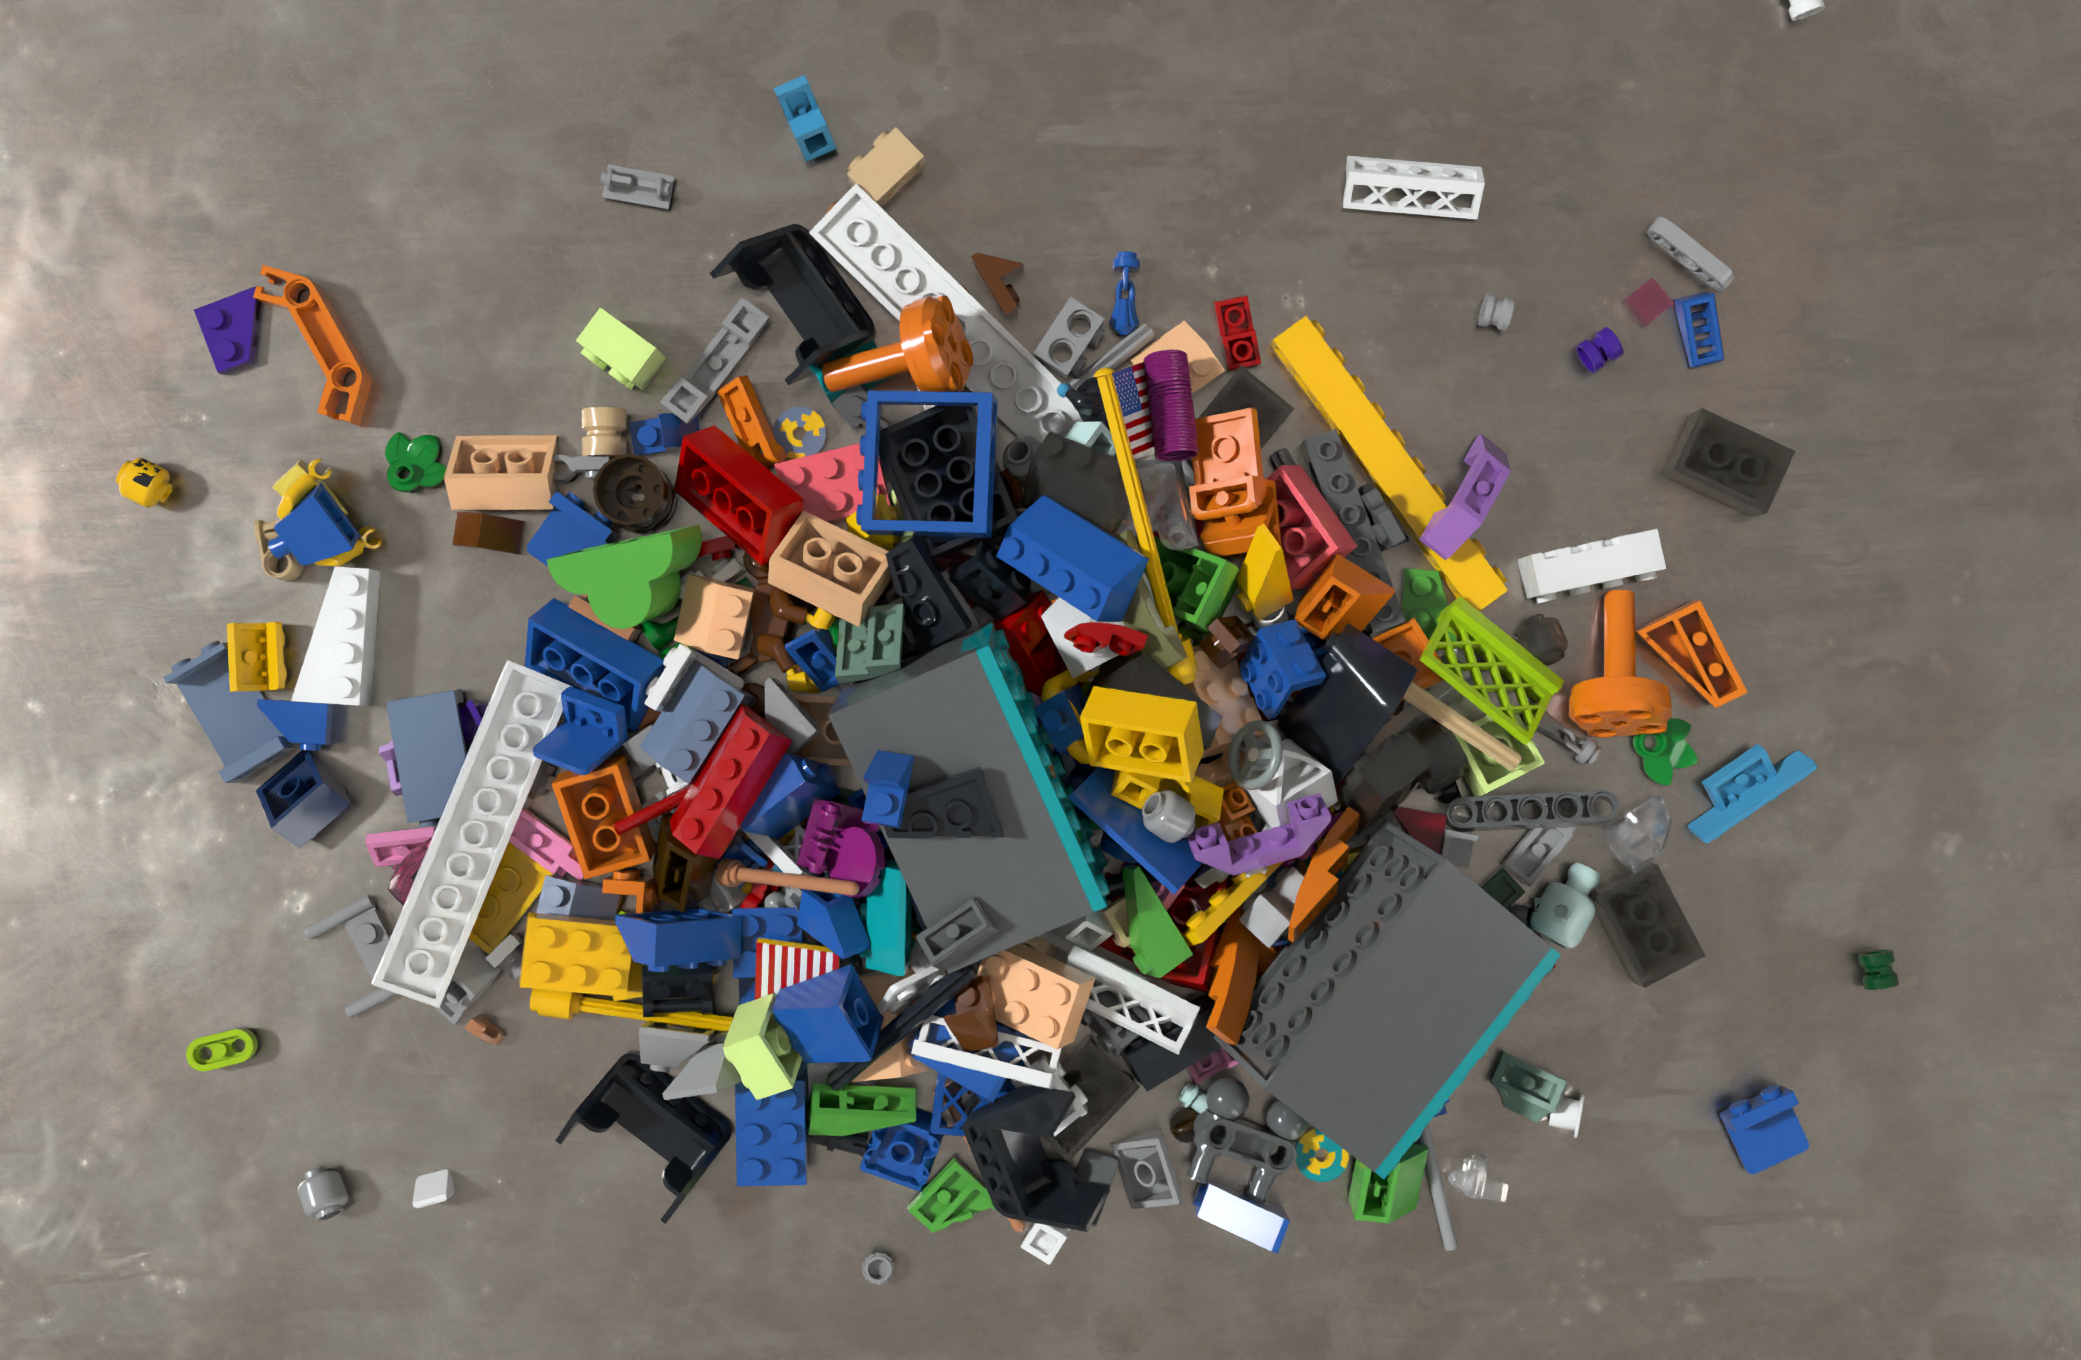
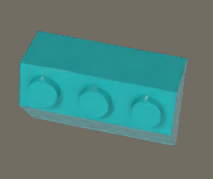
(888, 922)

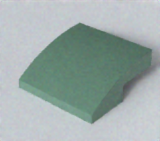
(872, 647)

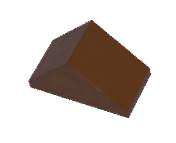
(488, 532)

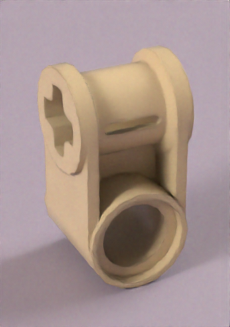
(264, 533)

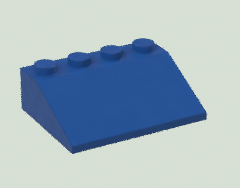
(1167, 862)

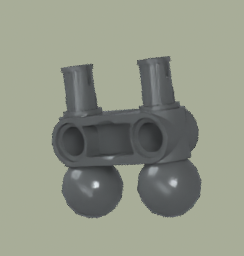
(1243, 1140)

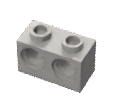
(1062, 335)

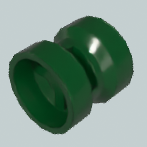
(1878, 969)

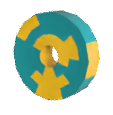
(1320, 1169)

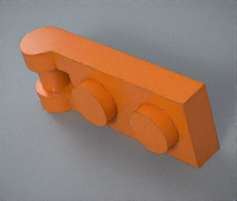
(750, 422)

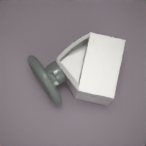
(1277, 773)

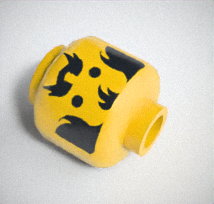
(144, 482)

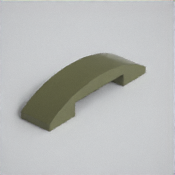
(1142, 615)

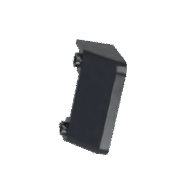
(807, 291)
(676, 1129)
(1016, 1168)

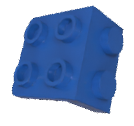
(569, 529)
(1278, 665)
(588, 734)
(1765, 1128)

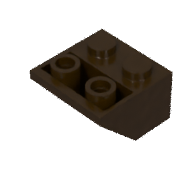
(678, 872)

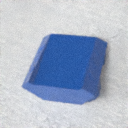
(903, 1152)

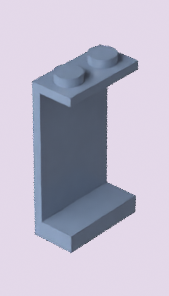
(230, 719)
(427, 751)

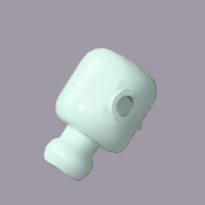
(1564, 909)

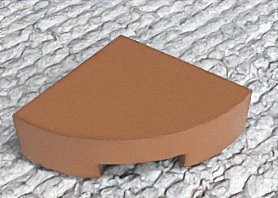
(485, 1030)

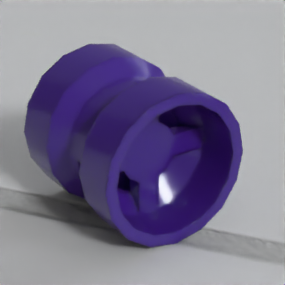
(1599, 350)

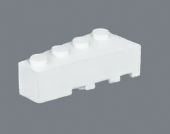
(1591, 564)
(343, 642)

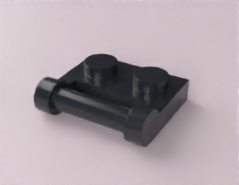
(674, 984)

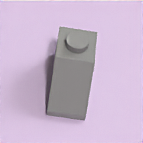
(467, 985)

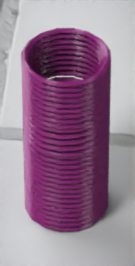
(1170, 409)

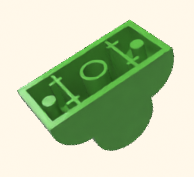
(630, 577)
(1197, 585)

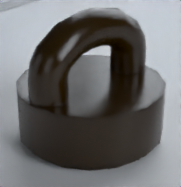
(1182, 1124)

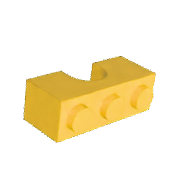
(1202, 794)

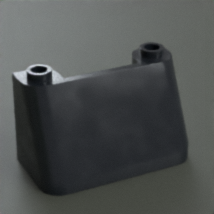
(1352, 703)

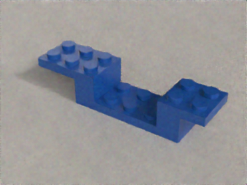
(771, 1129)

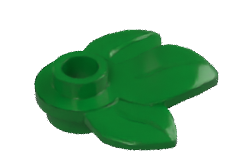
(416, 457)
(1668, 751)

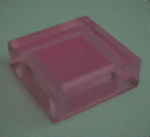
(1648, 301)

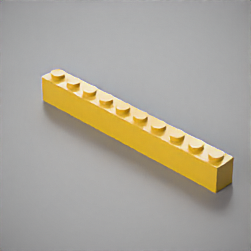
(1382, 457)

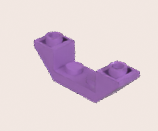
(1473, 500)
(1306, 818)

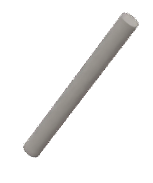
(1438, 1192)

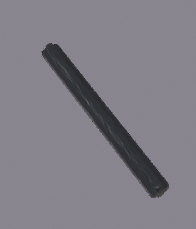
(906, 1023)

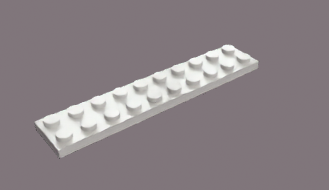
(901, 271)
(471, 836)

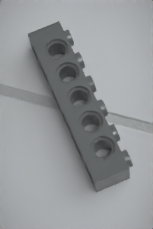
(1336, 483)

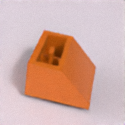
(1340, 597)

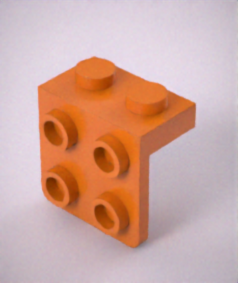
(630, 882)

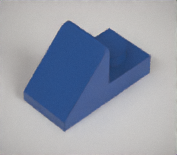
(660, 434)
(815, 657)
(888, 788)

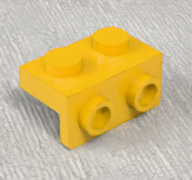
(256, 657)

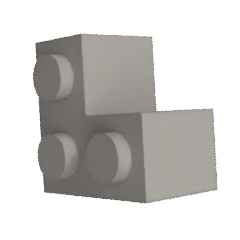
(1271, 912)

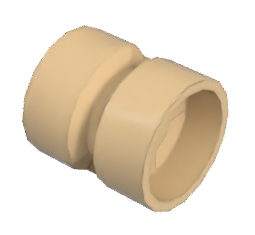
(604, 431)

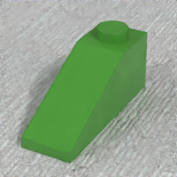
(1151, 930)
(858, 1109)

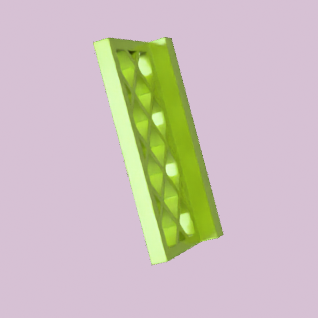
(1501, 656)

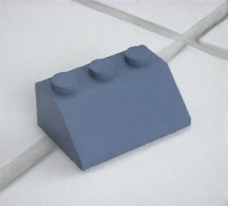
(693, 721)
(577, 898)

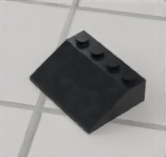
(934, 473)

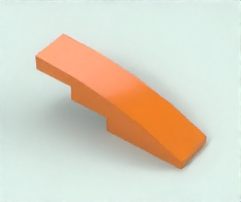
(1320, 881)
(1235, 980)

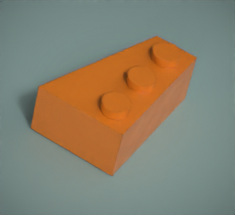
(1694, 651)

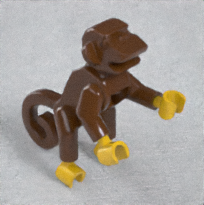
(773, 625)

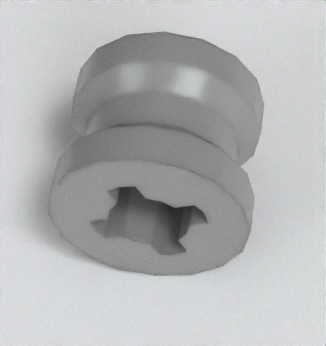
(1496, 311)

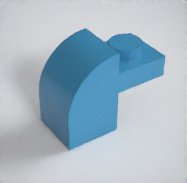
(805, 118)

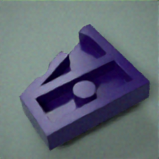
(230, 330)

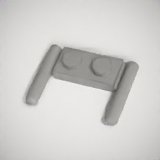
(370, 938)

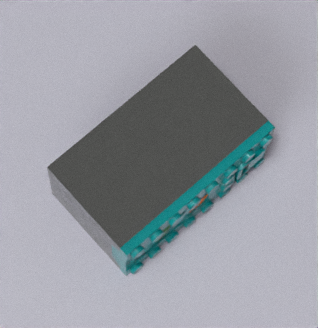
(964, 712)
(1388, 998)

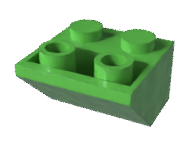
(1388, 1198)

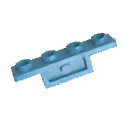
(1745, 787)

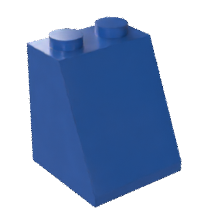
(790, 796)
(830, 1017)
(978, 1082)

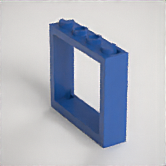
(984, 465)

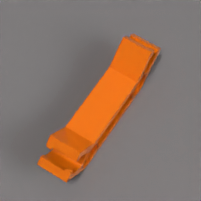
(326, 340)

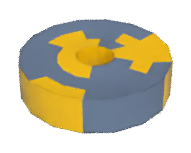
(795, 419)

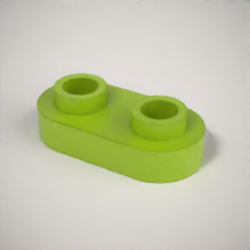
(223, 1049)

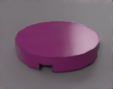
(857, 858)

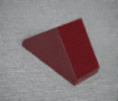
(1422, 826)

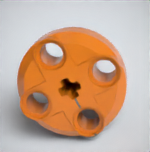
(929, 349)
(1620, 700)

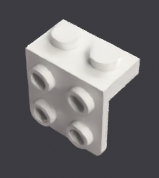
(677, 664)
(914, 986)

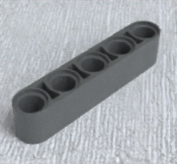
(1546, 801)

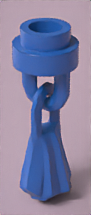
(1124, 315)

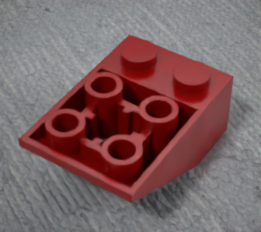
(1032, 643)

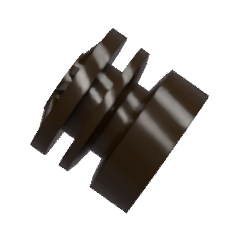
(629, 475)

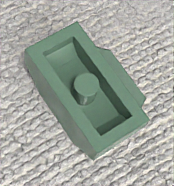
(1528, 1088)

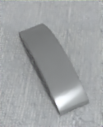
(716, 362)

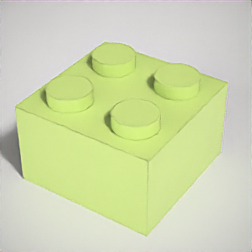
(625, 352)
(1487, 773)
(761, 1049)

